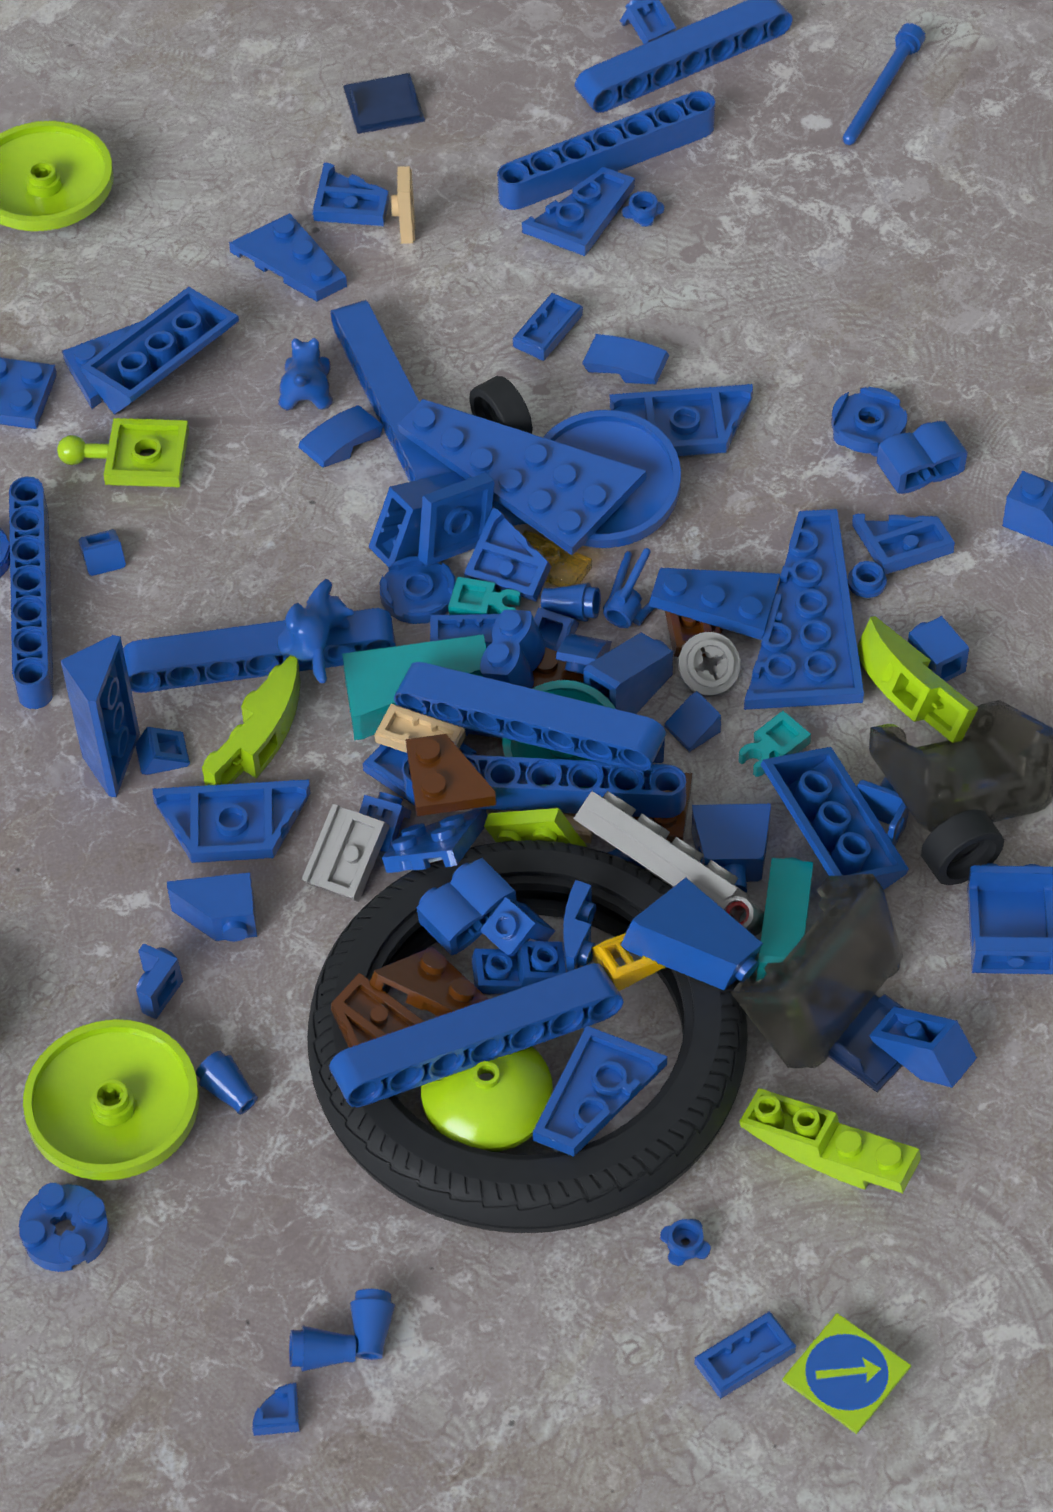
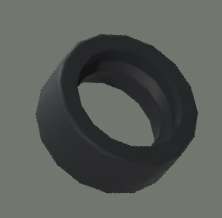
(500, 403)
(961, 843)

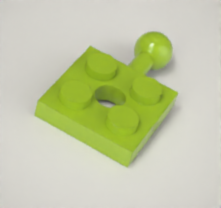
(128, 440)

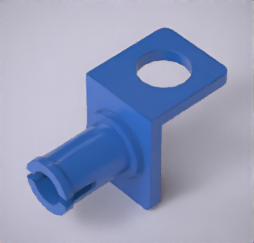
(886, 806)

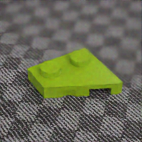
(532, 825)

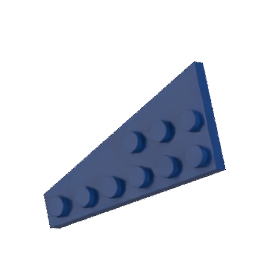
(539, 480)
(810, 632)

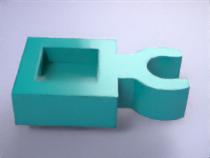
(480, 597)
(774, 739)

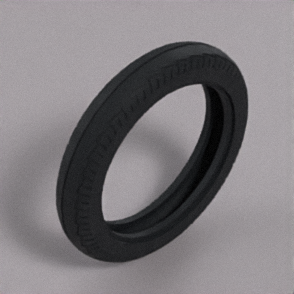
(525, 1189)

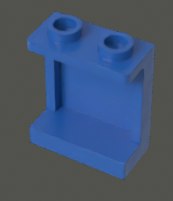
(1011, 919)

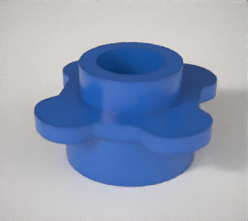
(643, 208)
(685, 1229)

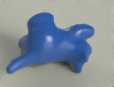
(305, 377)
(310, 626)

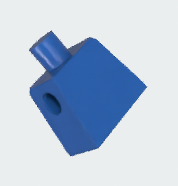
(733, 838)

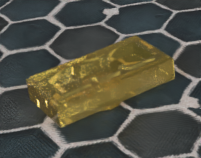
(565, 568)

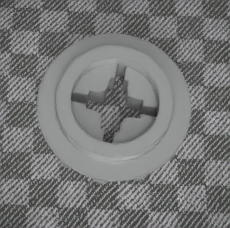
(725, 671)

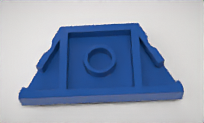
(693, 418)
(232, 819)
(441, 840)

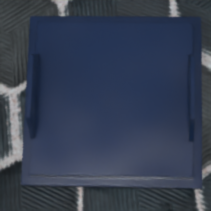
(383, 103)
(859, 1053)

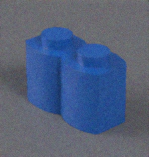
(921, 457)
(514, 650)
(463, 906)

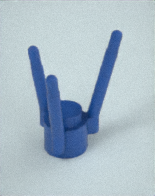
(624, 604)

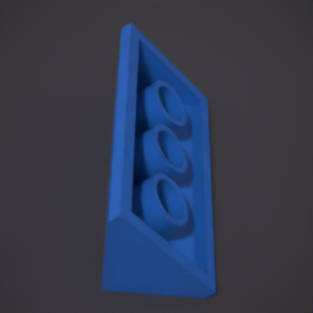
(156, 347)
(103, 710)
(834, 815)

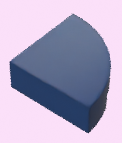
(278, 1412)

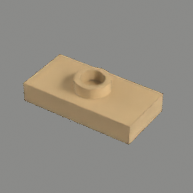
(403, 204)
(407, 724)

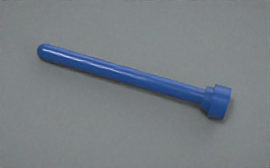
(908, 41)

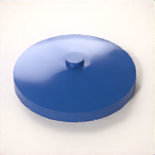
(637, 444)

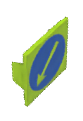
(846, 1373)

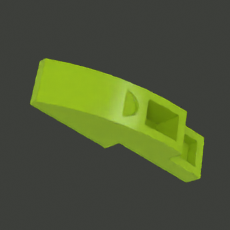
(909, 683)
(266, 721)
(824, 1144)

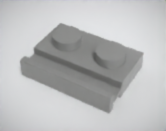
(345, 852)

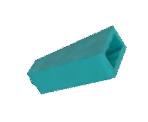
(377, 673)
(784, 910)

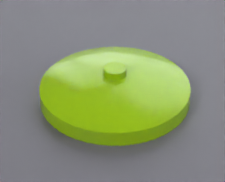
(51, 175)
(111, 1099)

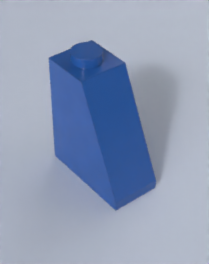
(400, 518)
(631, 672)
(694, 937)

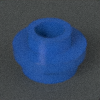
(867, 579)

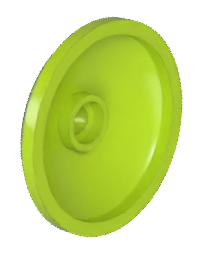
(491, 1112)

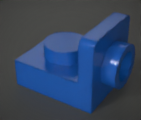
(648, 19)
(389, 810)
(513, 925)
(159, 981)

